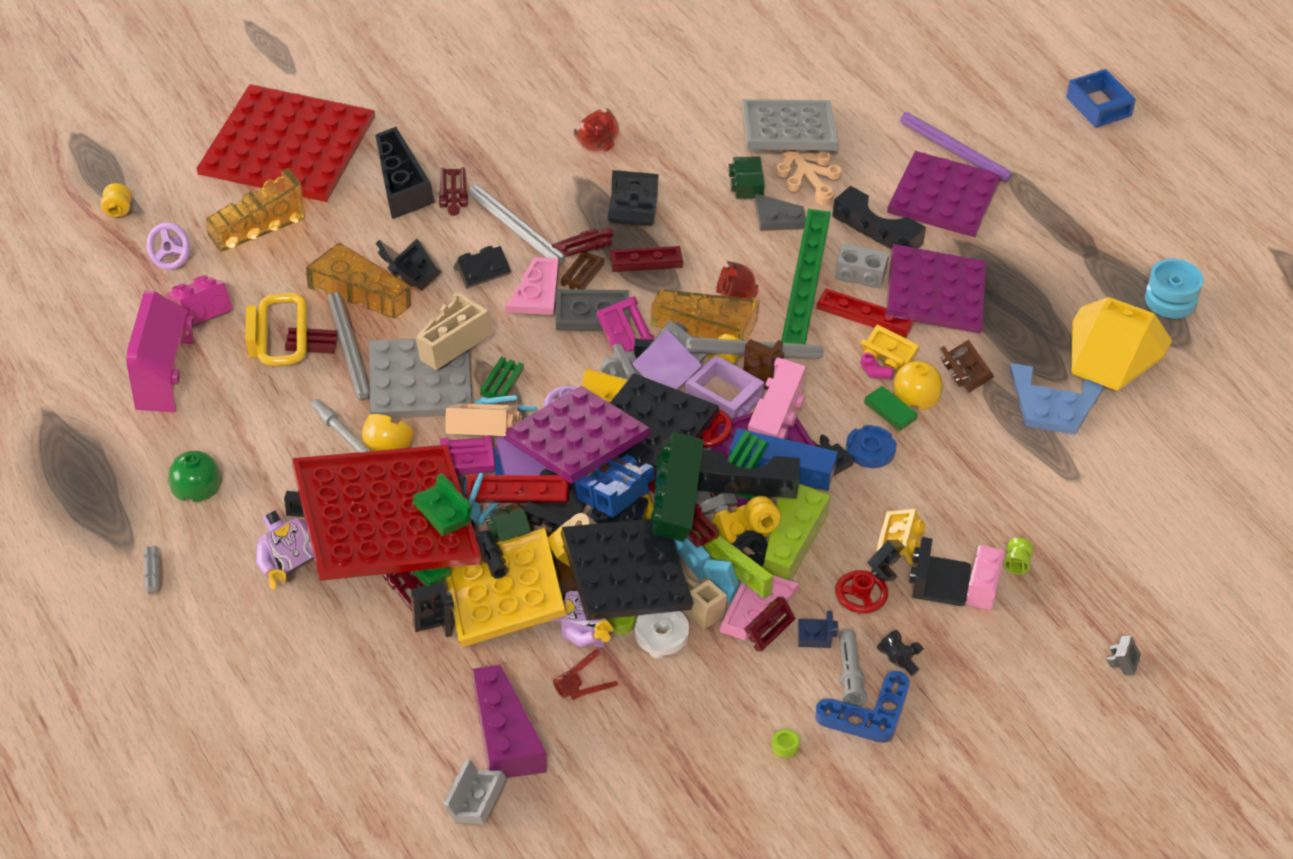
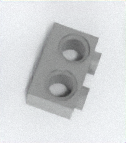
(861, 265)

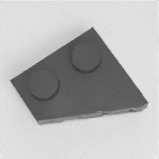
(778, 214)

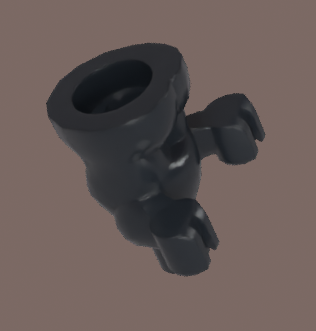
(899, 653)

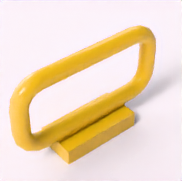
(257, 330)

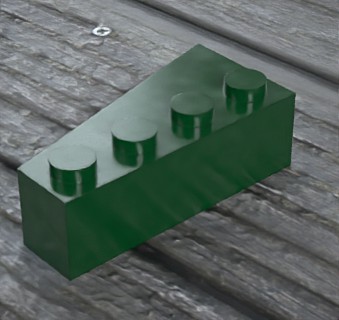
(676, 486)

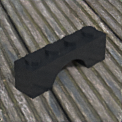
(853, 210)
(774, 479)

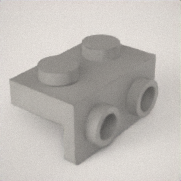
(473, 794)

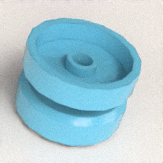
(1174, 288)

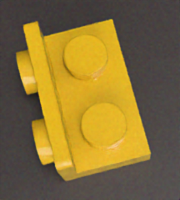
(905, 527)

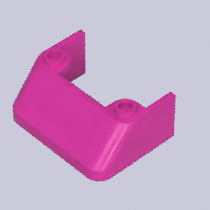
(153, 351)

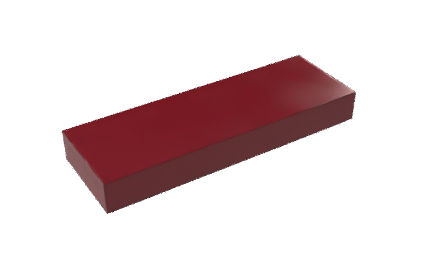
(646, 259)

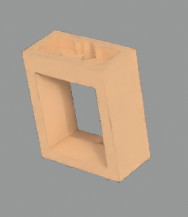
(481, 419)

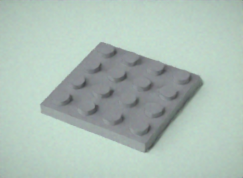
(789, 125)
(410, 388)

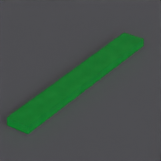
(806, 277)

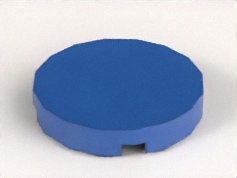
(871, 446)

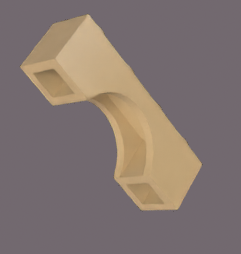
(708, 602)

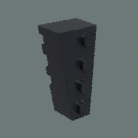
(403, 177)

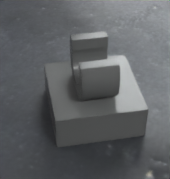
(1125, 655)

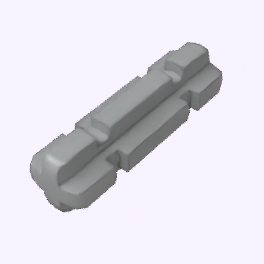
(151, 569)

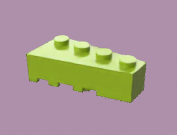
(796, 532)

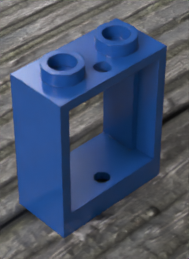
(1119, 107)

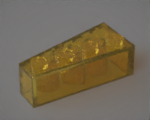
(258, 213)
(359, 281)
(705, 313)

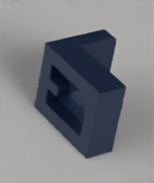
(817, 632)

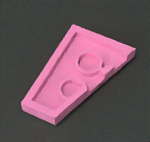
(537, 289)
(749, 605)

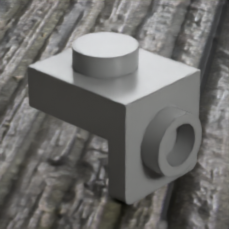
(715, 504)

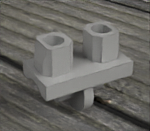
(619, 363)

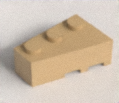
(453, 331)

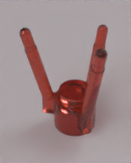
(569, 682)

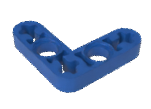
(878, 717)

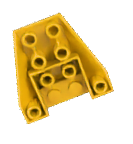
(1116, 342)

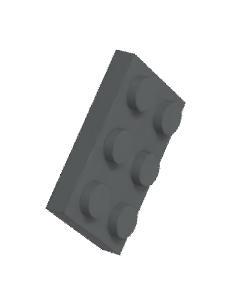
(578, 307)

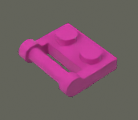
(617, 326)
(471, 455)

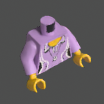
(282, 547)
(577, 629)

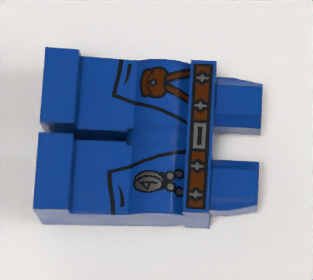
(615, 484)

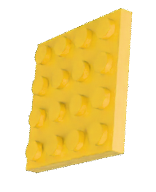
(517, 601)

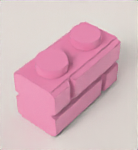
(985, 577)

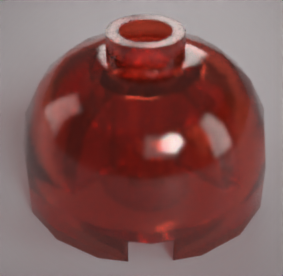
(598, 131)
(737, 281)

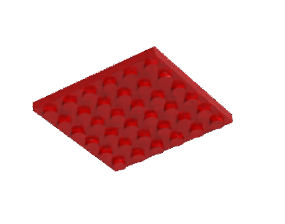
(285, 131)
(365, 514)

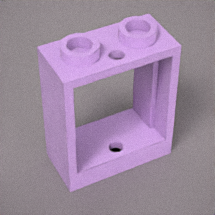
(743, 403)

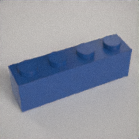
(816, 463)

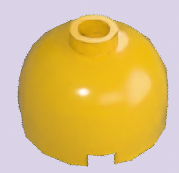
(918, 384)
(382, 434)

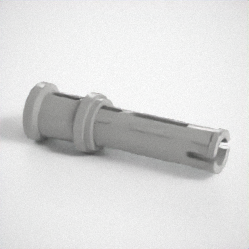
(851, 678)

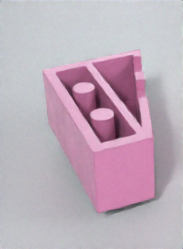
(781, 400)

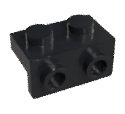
(483, 266)
(432, 608)

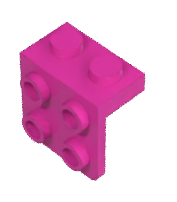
(202, 298)

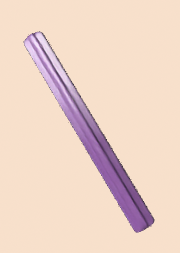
(954, 146)

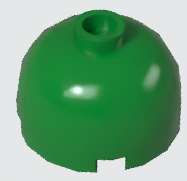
(194, 476)

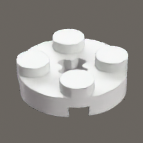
(662, 643)

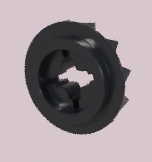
(755, 542)

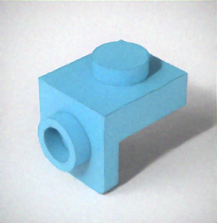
(723, 576)

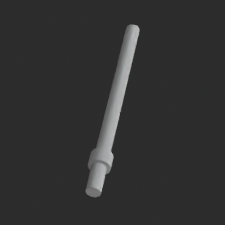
(332, 420)

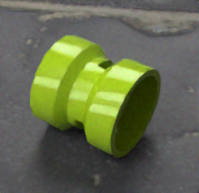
(1018, 556)

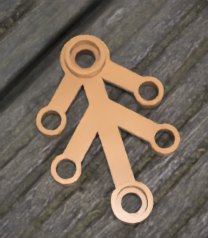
(824, 193)

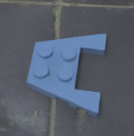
(1050, 407)

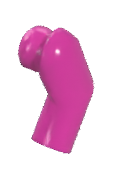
(873, 369)

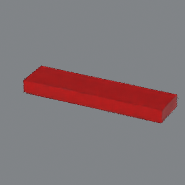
(862, 312)
(520, 489)

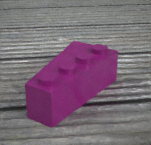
(506, 730)

